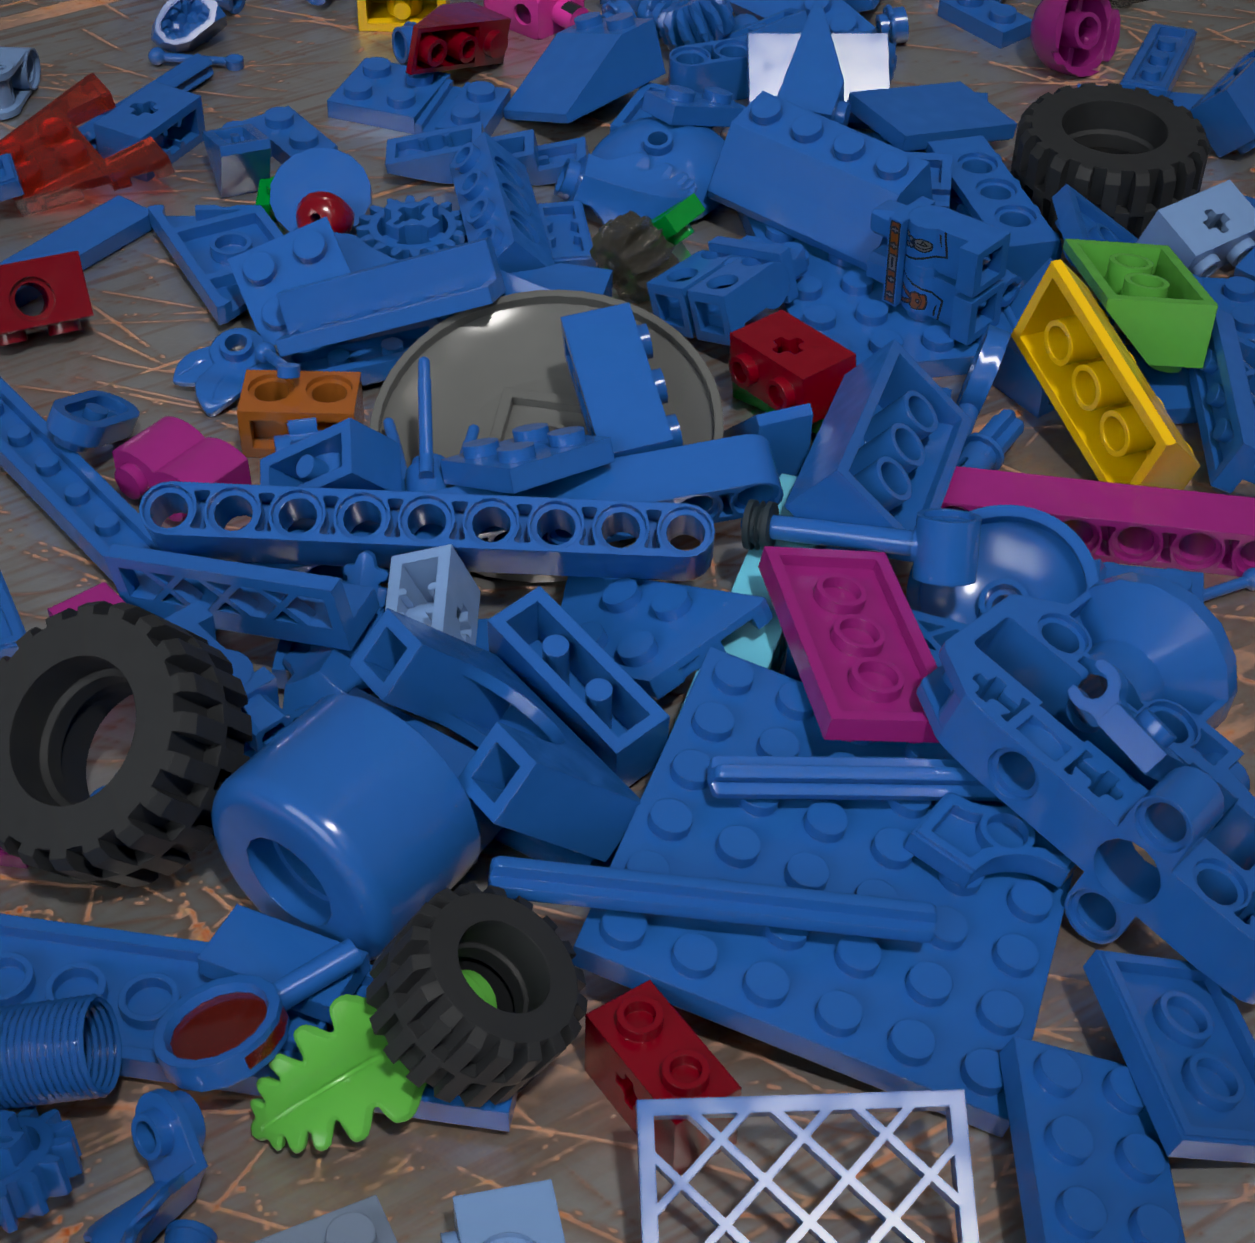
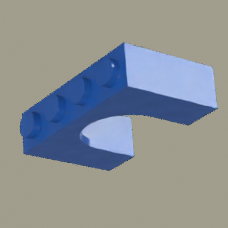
(528, 762)

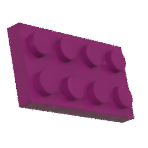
(851, 641)

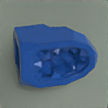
(187, 24)

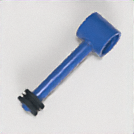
(940, 546)

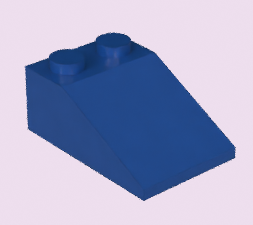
(588, 68)

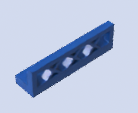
(390, 296)
(245, 596)

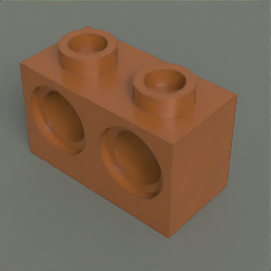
(271, 401)

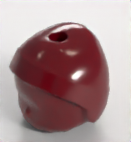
(323, 204)

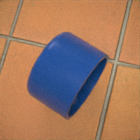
(346, 823)

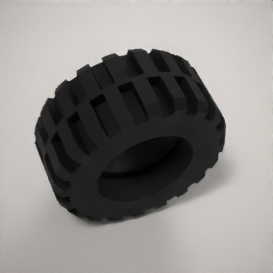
(1113, 148)
(180, 753)

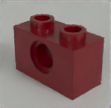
(63, 291)

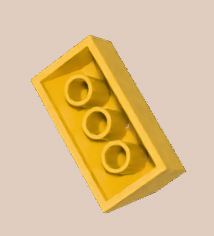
(1099, 387)

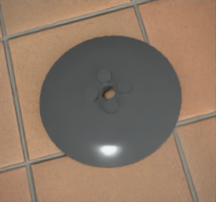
(510, 370)

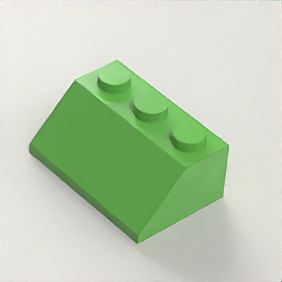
(1150, 299)

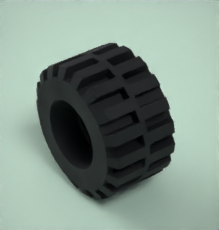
(450, 1032)

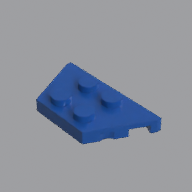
(205, 243)
(658, 627)

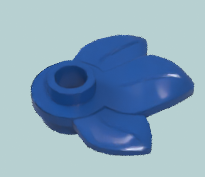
(220, 369)

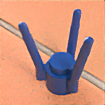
(425, 471)

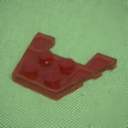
(61, 163)

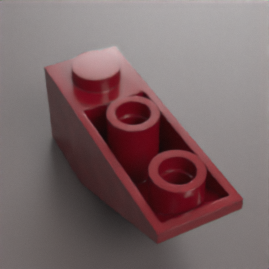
(458, 38)

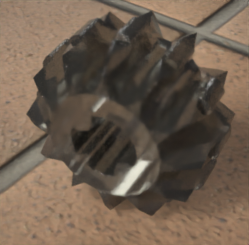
(634, 253)

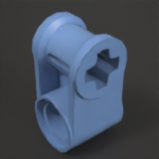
(18, 78)

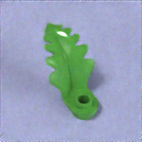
(338, 1080)

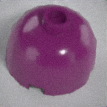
(1075, 35)

